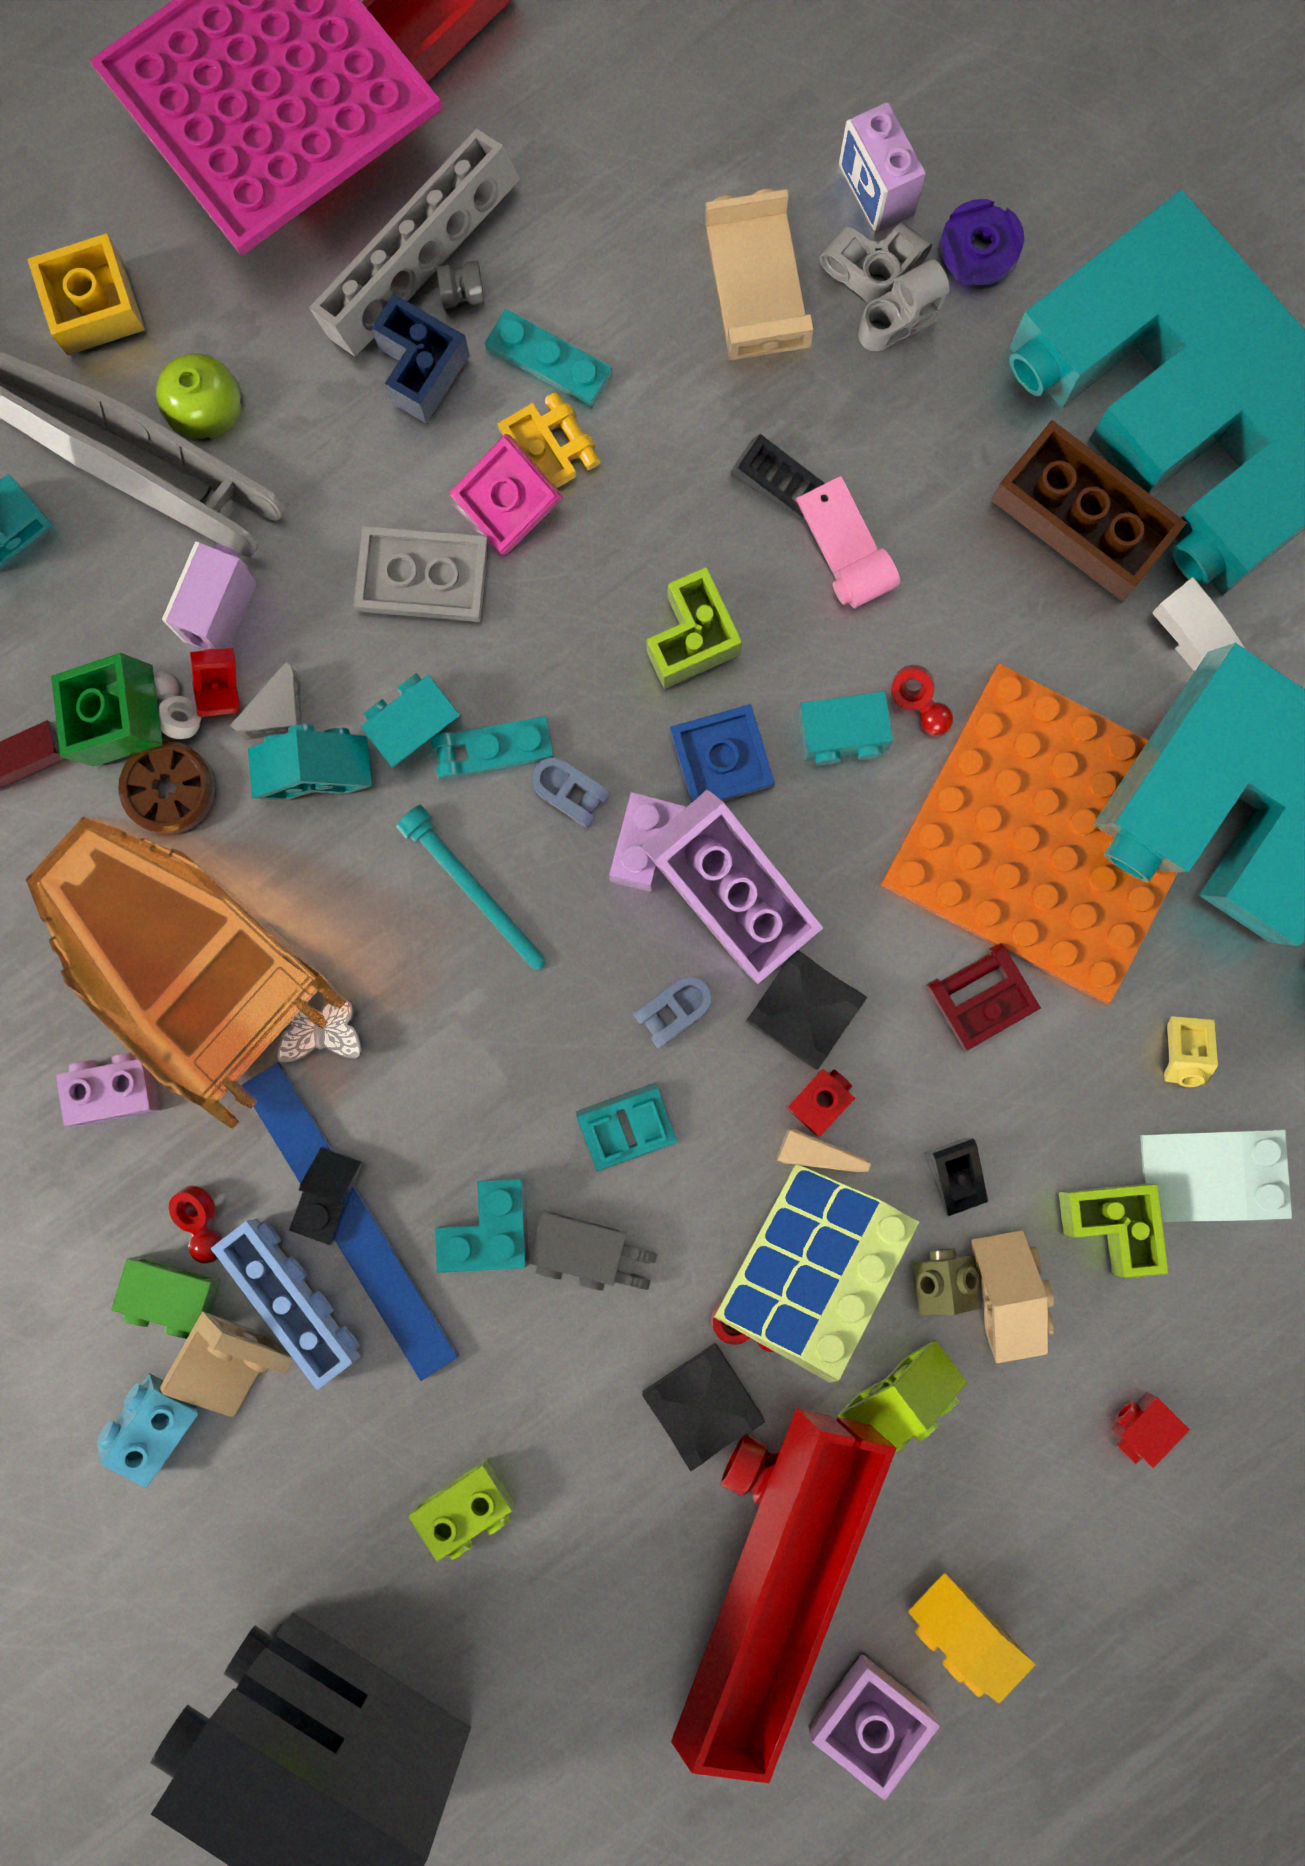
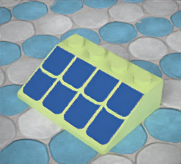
(817, 1272)

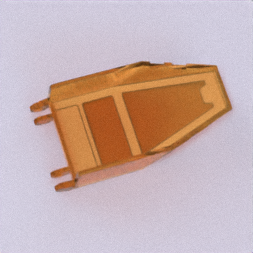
(171, 961)

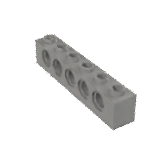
(416, 240)

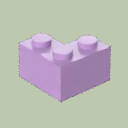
(641, 821)

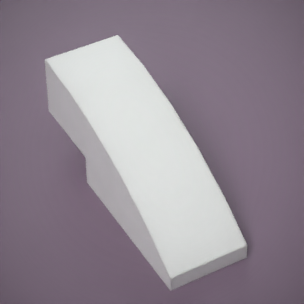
(1194, 623)

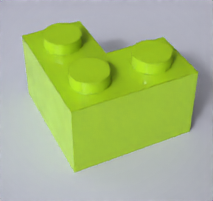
(703, 634)
(1129, 1219)
(909, 1397)

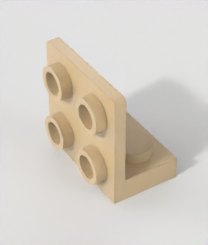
(222, 1364)

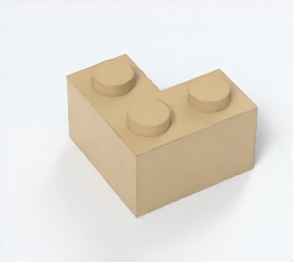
(1013, 1296)

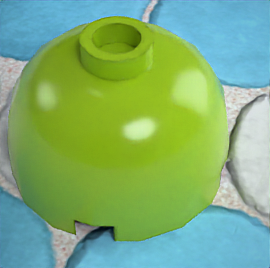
(198, 396)

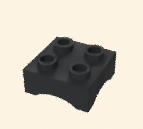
(806, 1009)
(703, 1406)

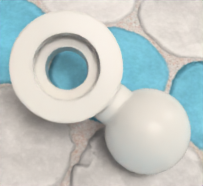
(176, 713)

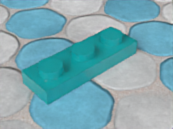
(548, 358)

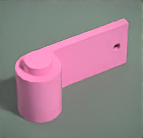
(847, 545)

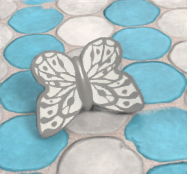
(306, 1036)

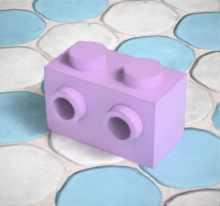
(106, 1091)

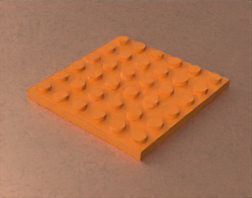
(1014, 841)

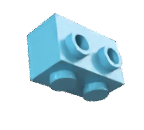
(144, 1432)

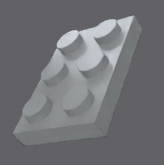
(421, 573)

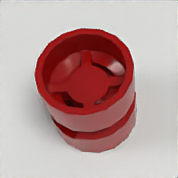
(749, 1468)

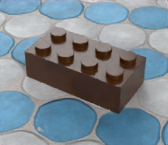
(1087, 510)

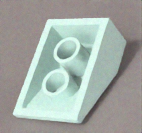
(1219, 1175)

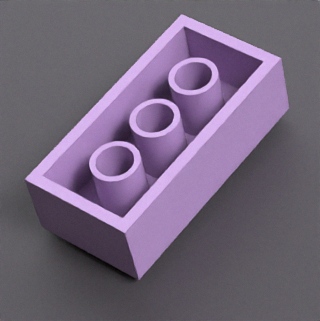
(732, 886)

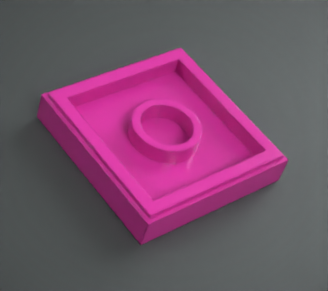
(506, 494)

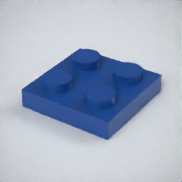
(723, 754)

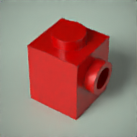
(821, 1101)
(1148, 1430)

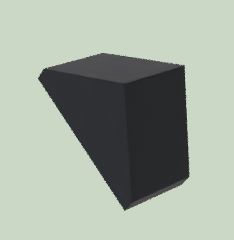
(958, 1175)

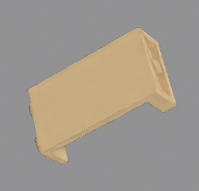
(757, 274)

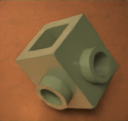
(946, 1283)

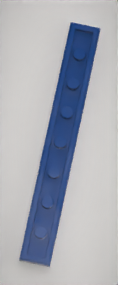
(359, 1233)

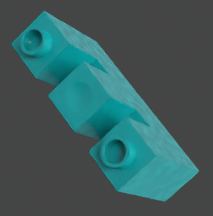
(1222, 374)
(1222, 740)

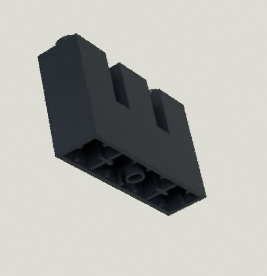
(310, 1760)

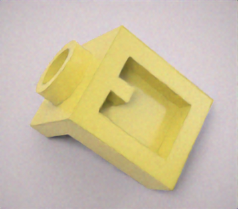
(1191, 1051)

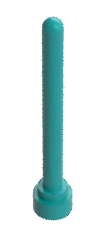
(418, 826)

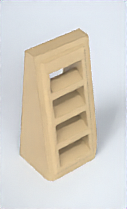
(808, 1151)

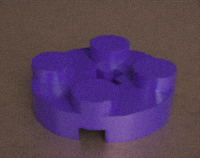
(970, 263)

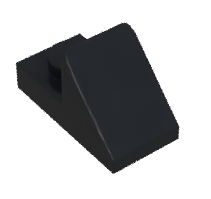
(325, 1195)

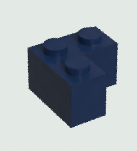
(427, 355)

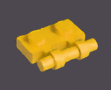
(536, 439)

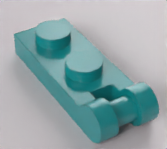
(493, 748)

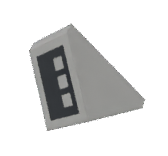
(273, 708)

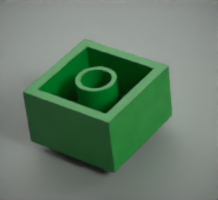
(106, 710)

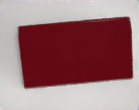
(28, 753)

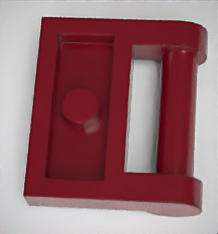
(989, 1010)

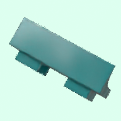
(605, 1134)

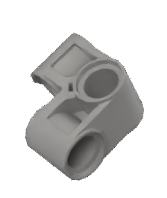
(855, 258)
(907, 308)

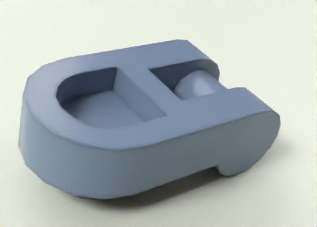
(555, 781)
(687, 999)

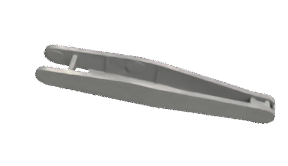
(131, 452)

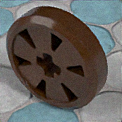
(181, 809)

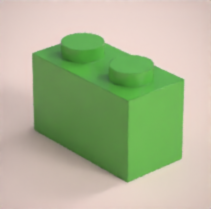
(163, 1295)

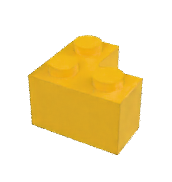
(973, 1643)

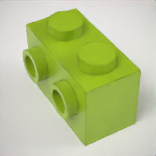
(462, 1511)

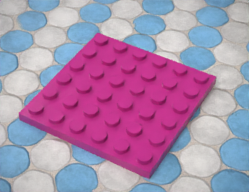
(265, 101)

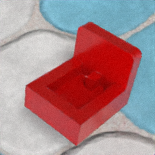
(214, 682)

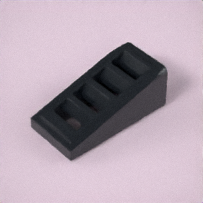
(786, 464)

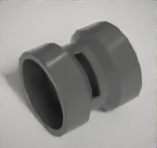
(451, 287)

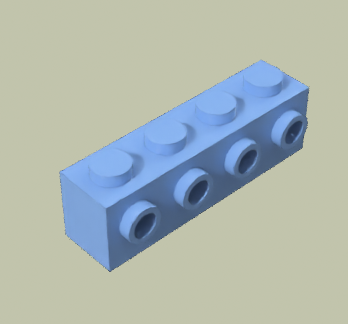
(286, 1302)

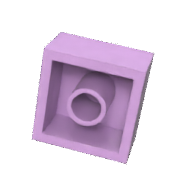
(873, 1727)

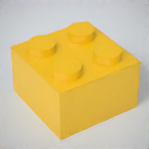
(86, 294)

